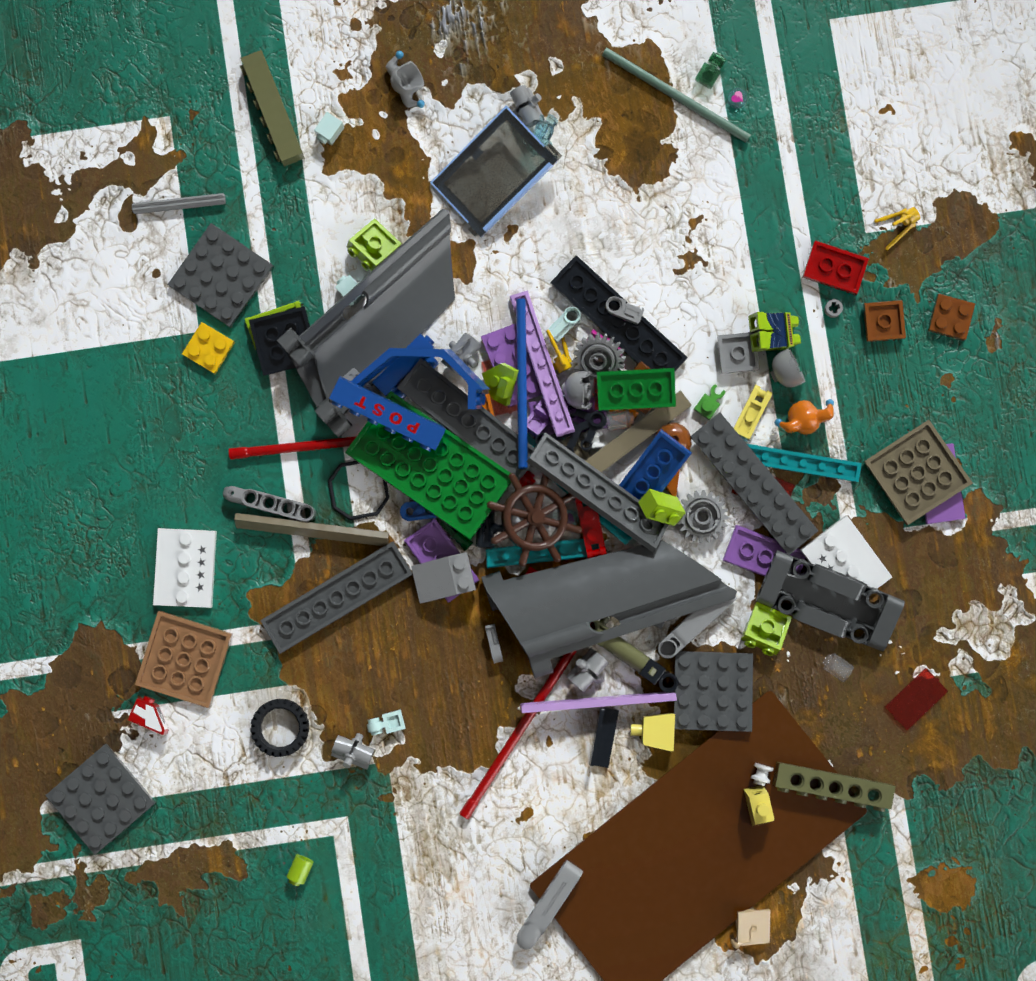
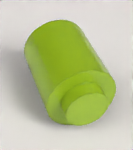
(299, 870)

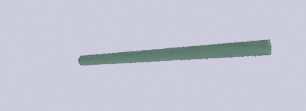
(676, 95)

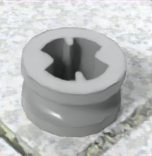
(829, 313)

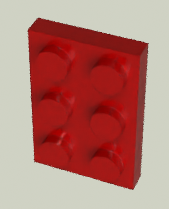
(835, 267)

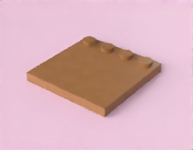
(183, 659)

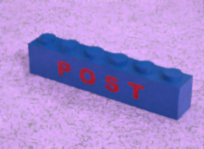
(383, 411)

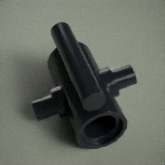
(487, 531)

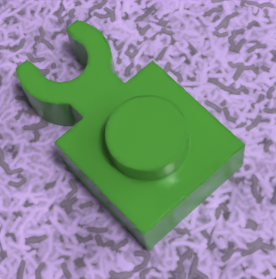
(708, 404)

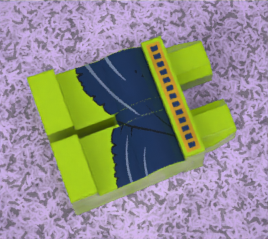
(773, 331)

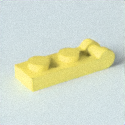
(752, 412)

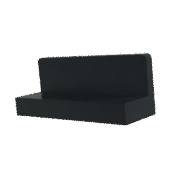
(604, 737)

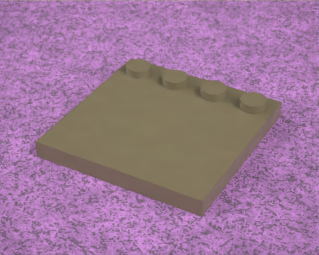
(918, 472)

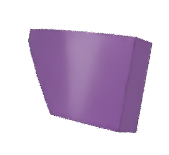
(538, 419)

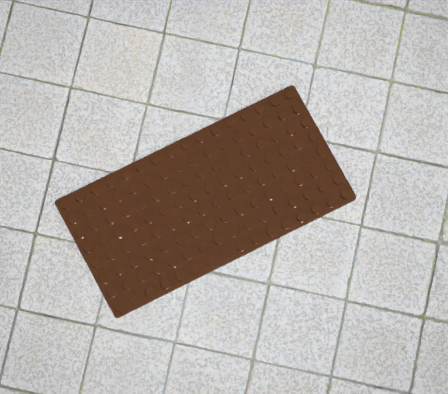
(686, 854)

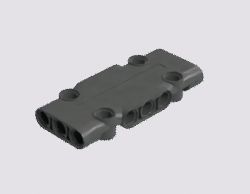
(830, 601)

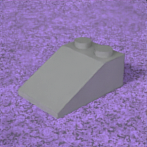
(443, 577)

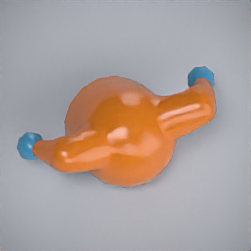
(805, 417)

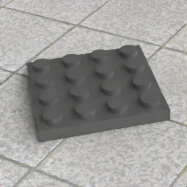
(220, 275)
(714, 691)
(100, 799)

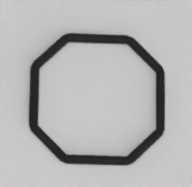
(343, 513)

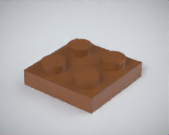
(951, 317)
(884, 321)

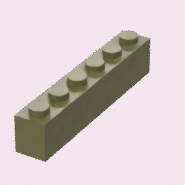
(272, 108)

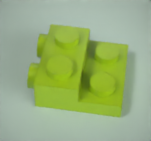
(372, 245)
(766, 629)

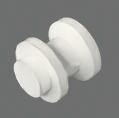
(596, 441)
(761, 774)

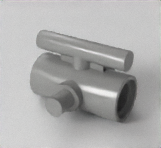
(526, 105)
(465, 350)
(588, 670)
(352, 751)

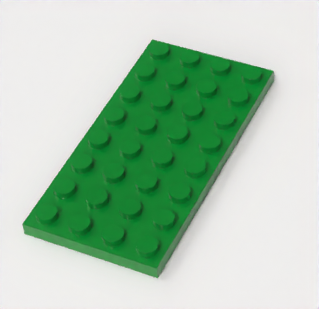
(447, 481)

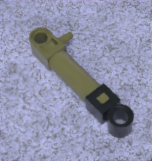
(636, 659)

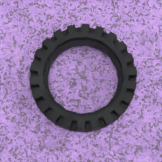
(258, 737)

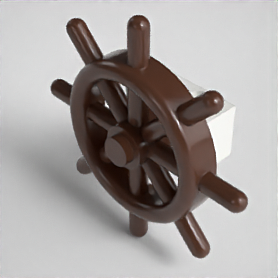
(534, 516)

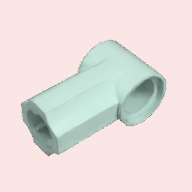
(563, 325)

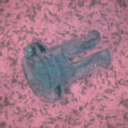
(545, 128)

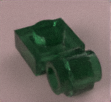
(709, 73)

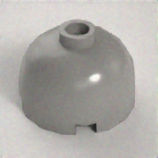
(786, 369)
(579, 389)

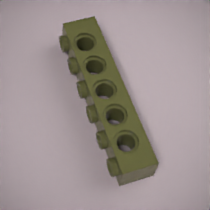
(882, 800)

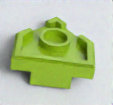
(501, 382)

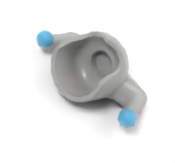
(405, 80)

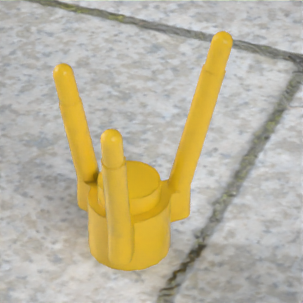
(907, 217)
(562, 362)

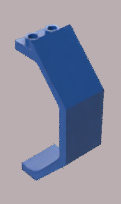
(475, 384)

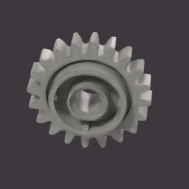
(598, 347)
(714, 514)

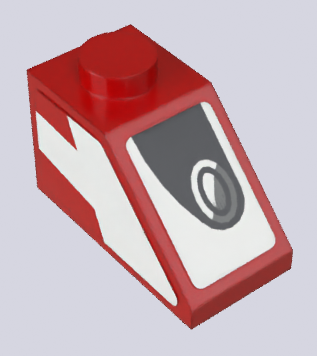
(148, 715)

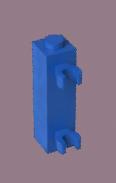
(399, 369)

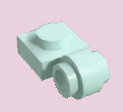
(391, 721)

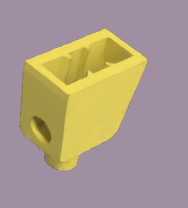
(656, 731)
(759, 805)

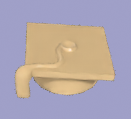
(752, 928)

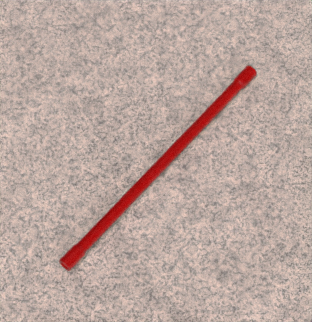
(245, 452)
(472, 803)

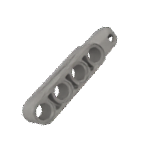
(240, 497)
(689, 629)
(548, 905)

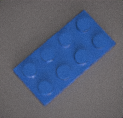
(656, 466)

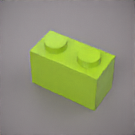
(661, 507)

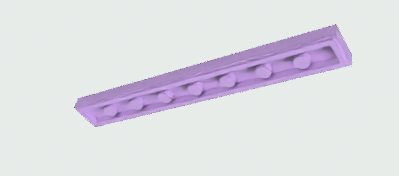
(544, 370)
(597, 702)

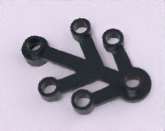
(579, 427)

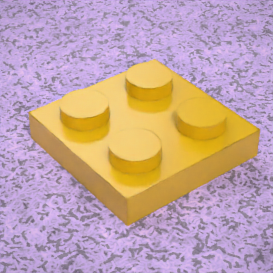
(208, 348)

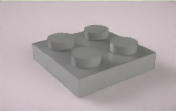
(736, 353)

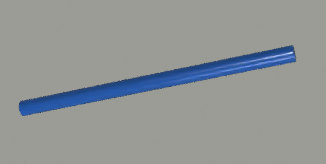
(521, 383)

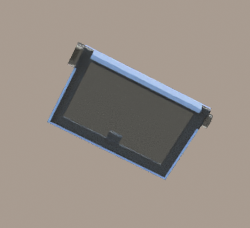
(494, 171)

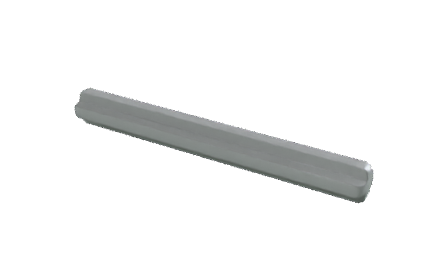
(178, 203)

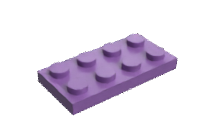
(502, 348)

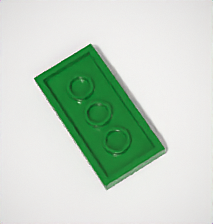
(636, 389)

